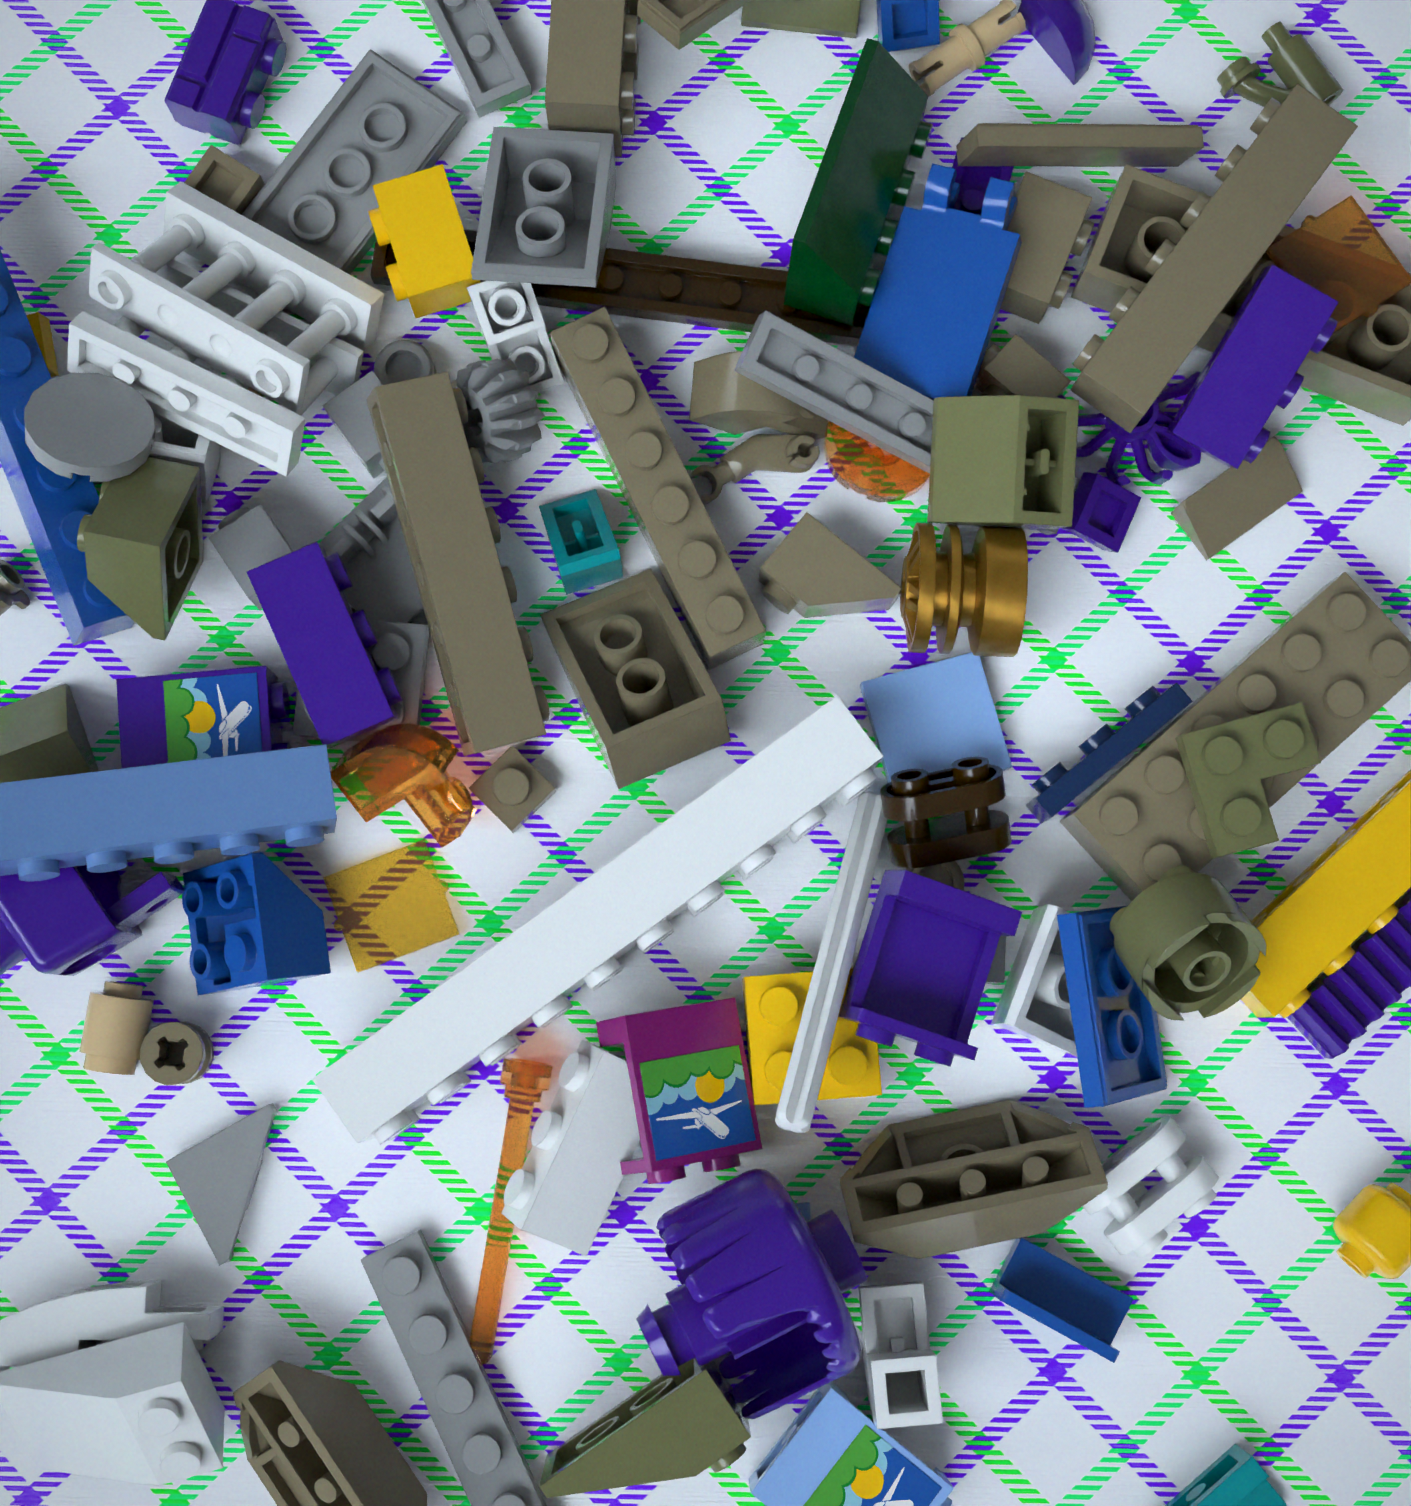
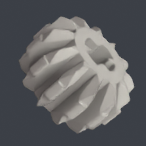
(499, 409)

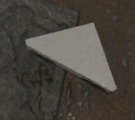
(221, 1177)

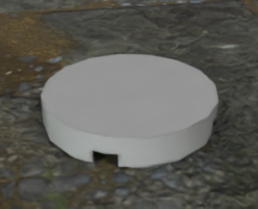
(89, 426)

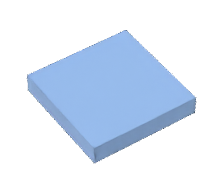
(934, 716)

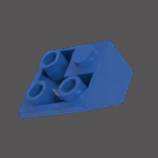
(251, 926)

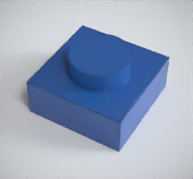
(908, 23)

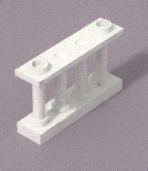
(259, 260)
(200, 399)

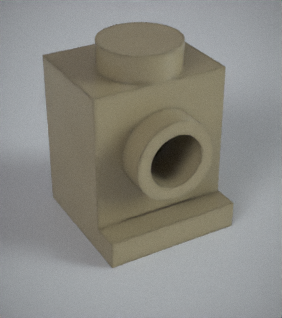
(1019, 371)

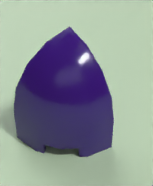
(1064, 33)

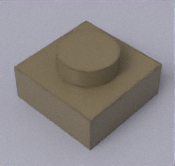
(225, 180)
(512, 789)

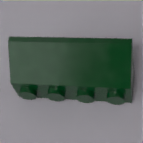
(857, 189)

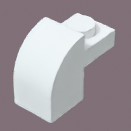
(898, 1356)

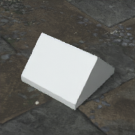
(1036, 991)

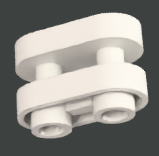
(1183, 1190)

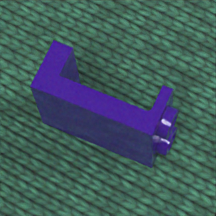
(925, 965)

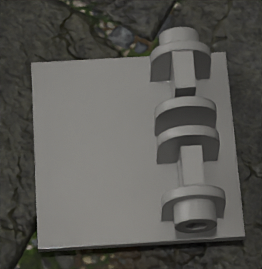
(376, 559)

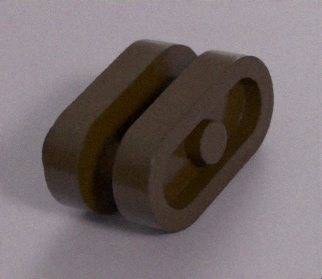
(921, 795)

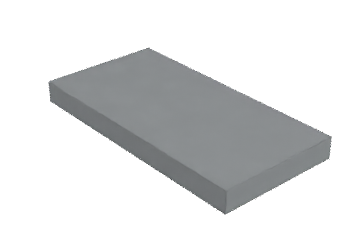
(367, 134)

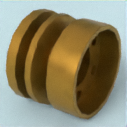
(967, 590)

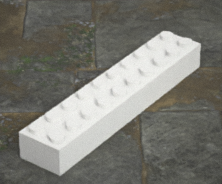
(598, 922)

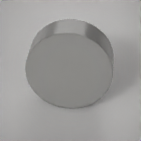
(403, 361)

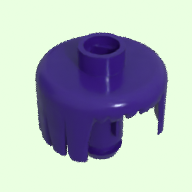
(759, 1288)

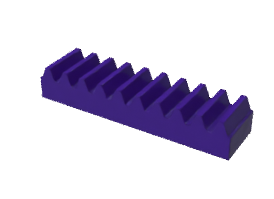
(1360, 989)

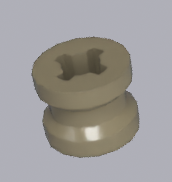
(188, 1047)

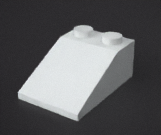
(120, 1409)

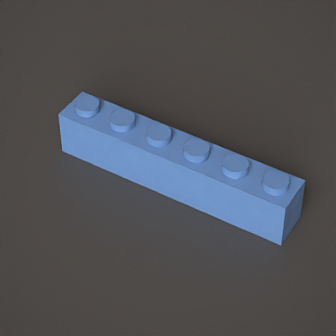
(165, 812)

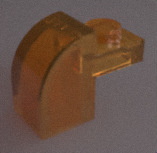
(408, 765)

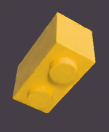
(427, 241)

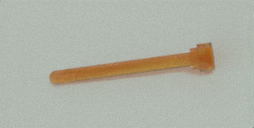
(523, 1085)

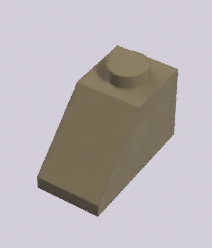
(823, 575)

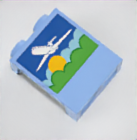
(842, 1459)

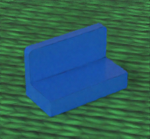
(1061, 1297)

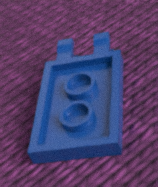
(942, 289)

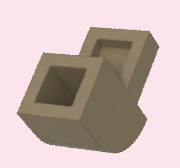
(740, 405)

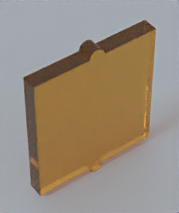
(1342, 259)

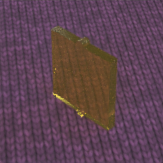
(391, 906)

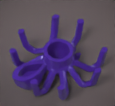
(1164, 448)

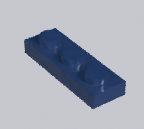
(1105, 750)

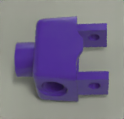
(75, 917)

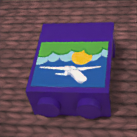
(200, 715)

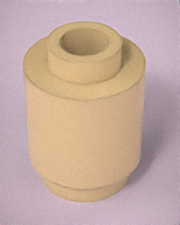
(115, 1028)

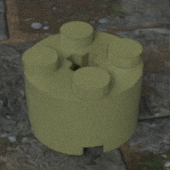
(1188, 944)

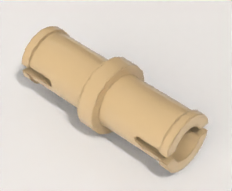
(967, 47)

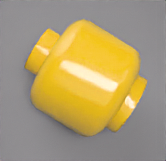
(1376, 1231)

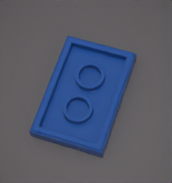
(1109, 1013)

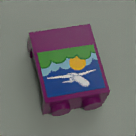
(687, 1087)

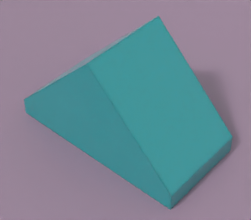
(582, 541)

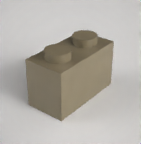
(1050, 229)

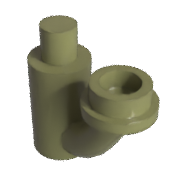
(1294, 64)

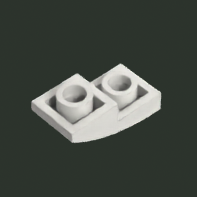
(516, 330)

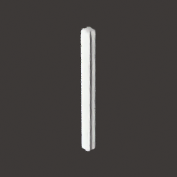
(832, 967)

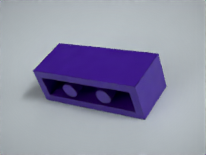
(1254, 367)
(326, 643)

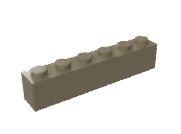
(1212, 257)
(657, 488)
(457, 562)

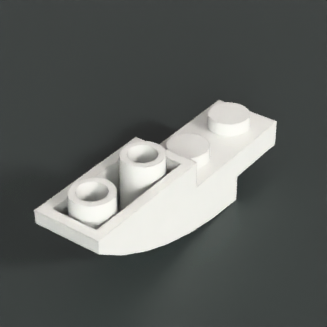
(101, 1314)

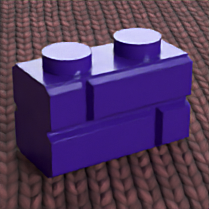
(226, 70)

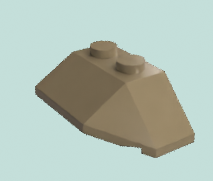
(970, 1179)
(320, 1442)

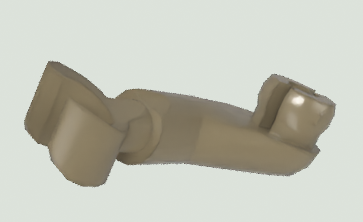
(763, 453)

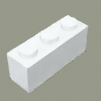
(576, 1152)

